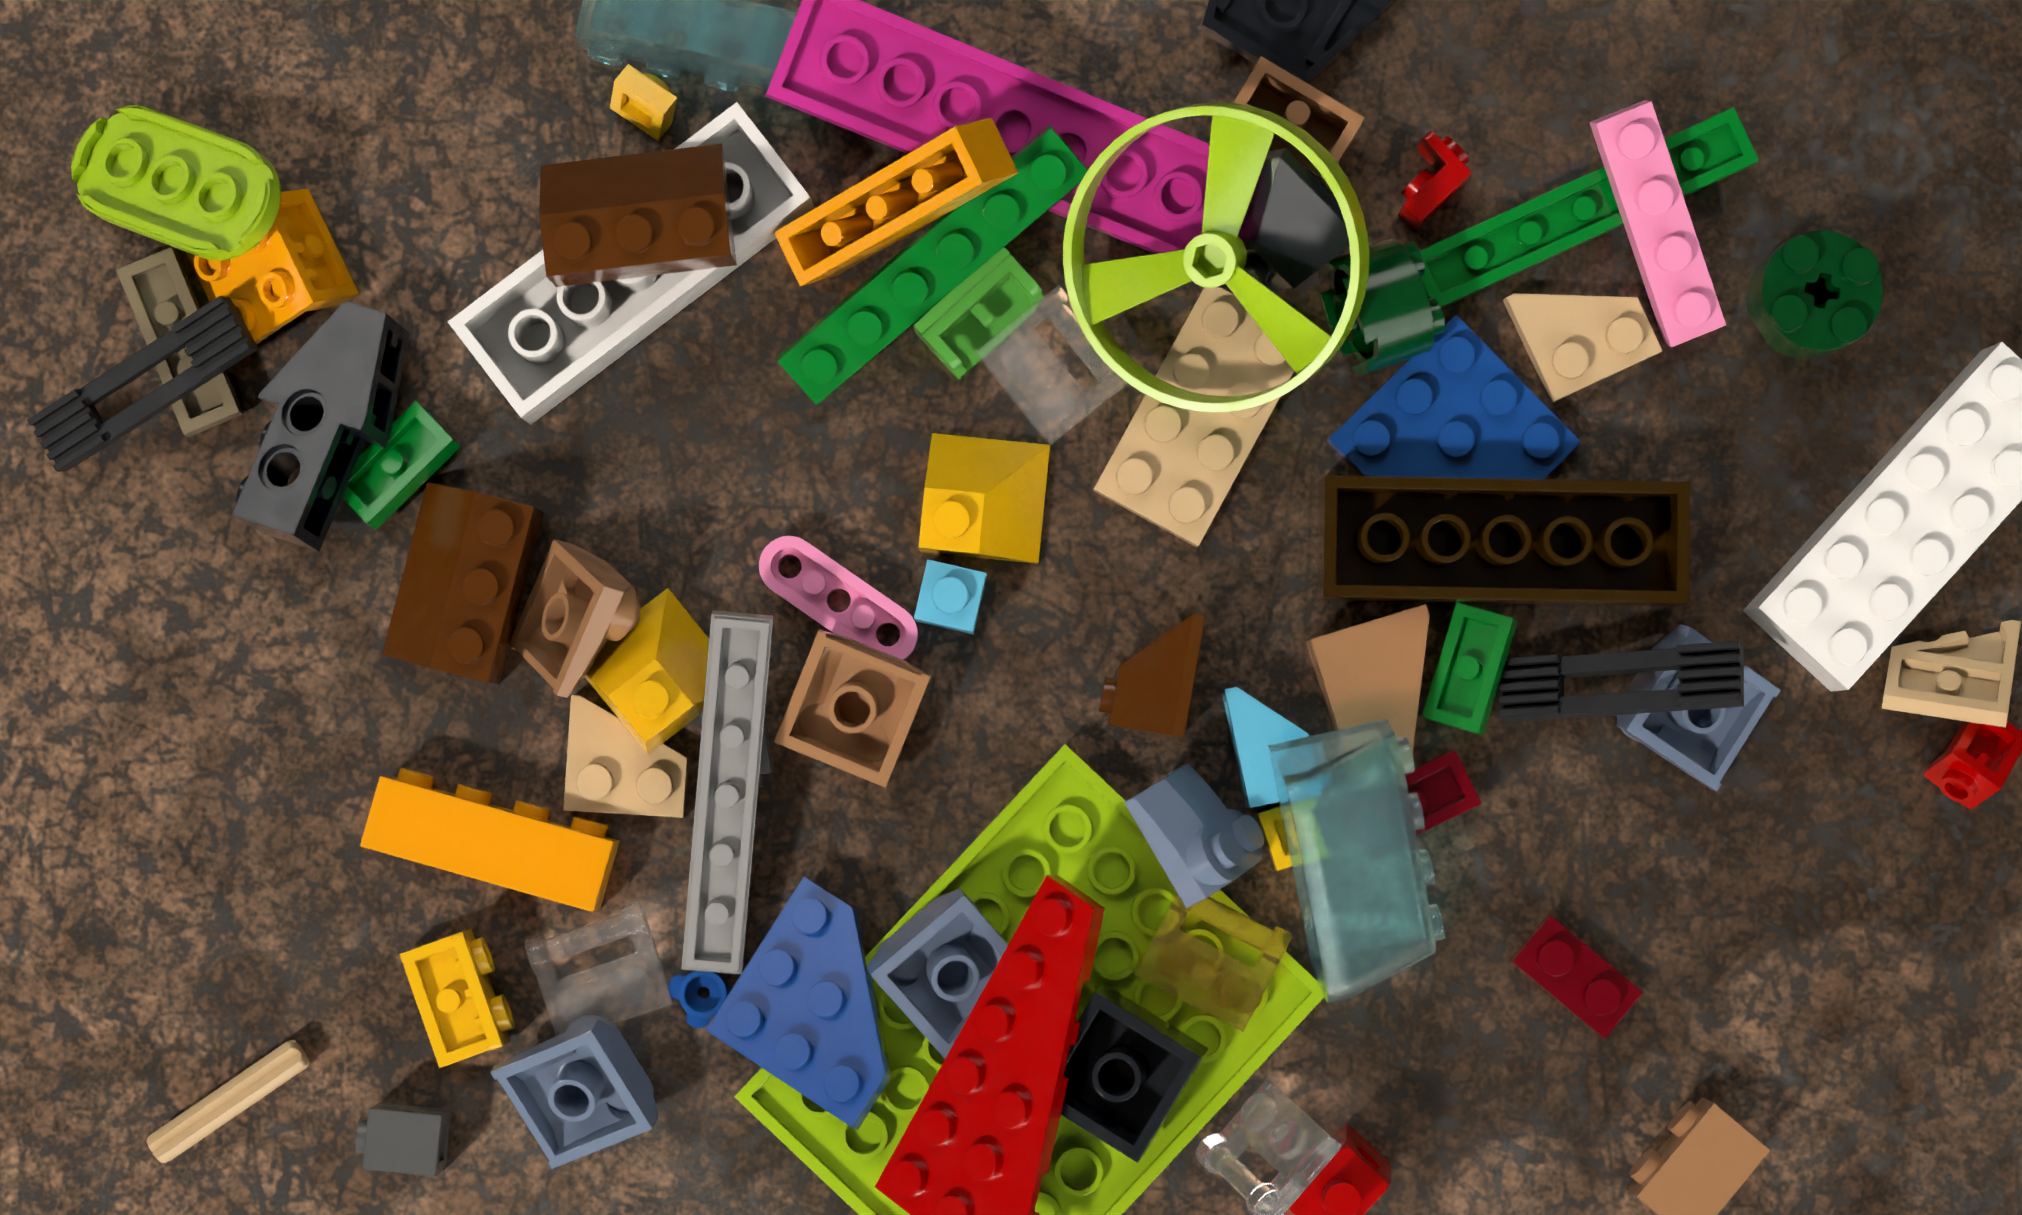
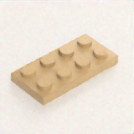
(1183, 461)

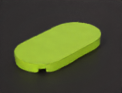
(176, 183)

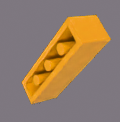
(896, 201)
(490, 841)

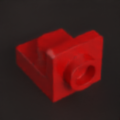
(1431, 191)
(1976, 762)

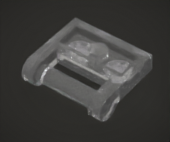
(1038, 378)
(609, 990)
(1282, 1137)

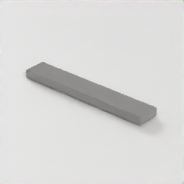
(727, 791)

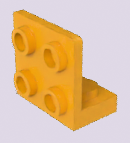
(285, 273)

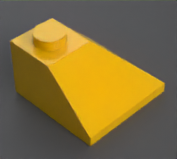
(984, 498)
(654, 672)

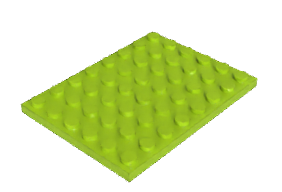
(1083, 832)

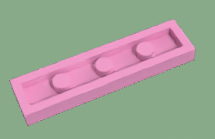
(1657, 223)

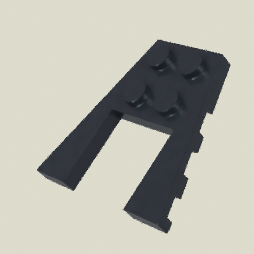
(1290, 33)

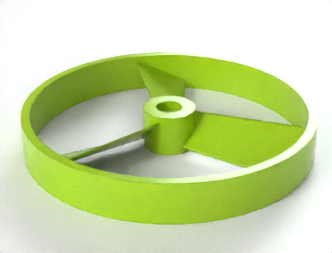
(1214, 258)

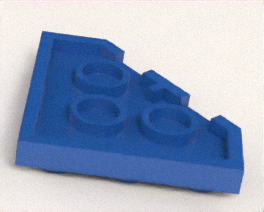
(1454, 418)
(811, 1007)

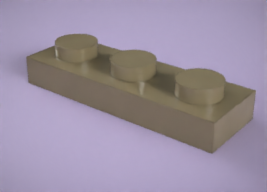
(160, 299)

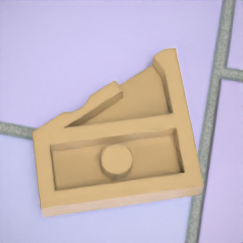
(1581, 337)
(1955, 676)
(613, 772)

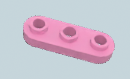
(820, 578)

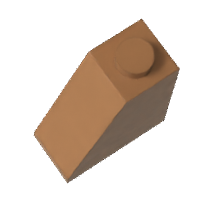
(1373, 671)

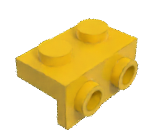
(457, 997)

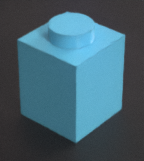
(950, 597)

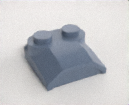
(1701, 739)
(1195, 834)
(939, 966)
(580, 1090)

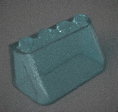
(1356, 855)

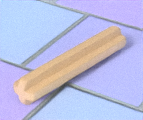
(227, 1101)

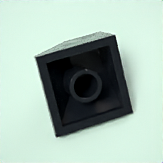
(1290, 224)

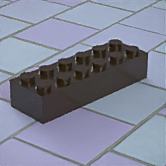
(1503, 541)

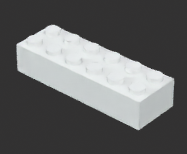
(552, 339)
(1902, 527)

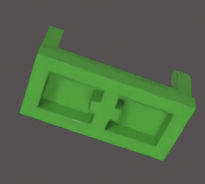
(977, 311)

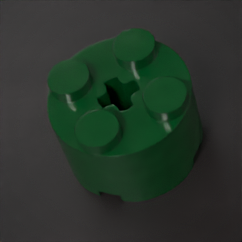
(1843, 275)
(1395, 313)

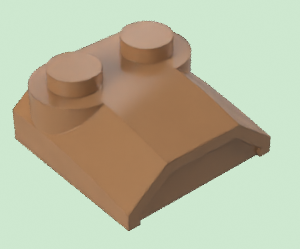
(572, 614)
(853, 707)

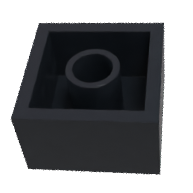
(1126, 1072)

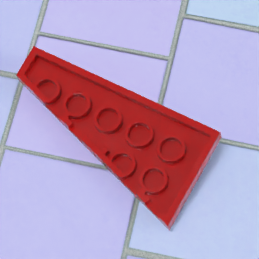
(1002, 1087)

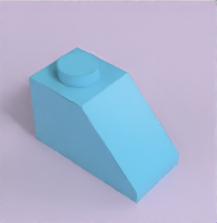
(1251, 731)

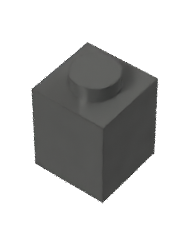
(404, 1139)

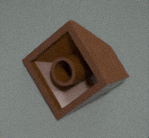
(1156, 683)

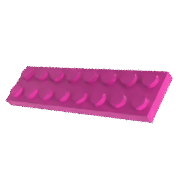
(915, 84)

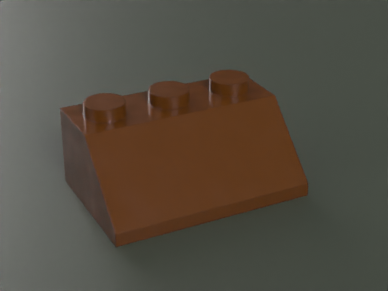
(636, 215)
(463, 582)

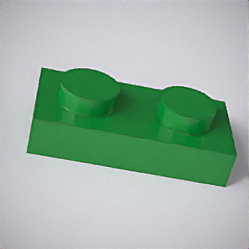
(392, 474)
(1470, 668)

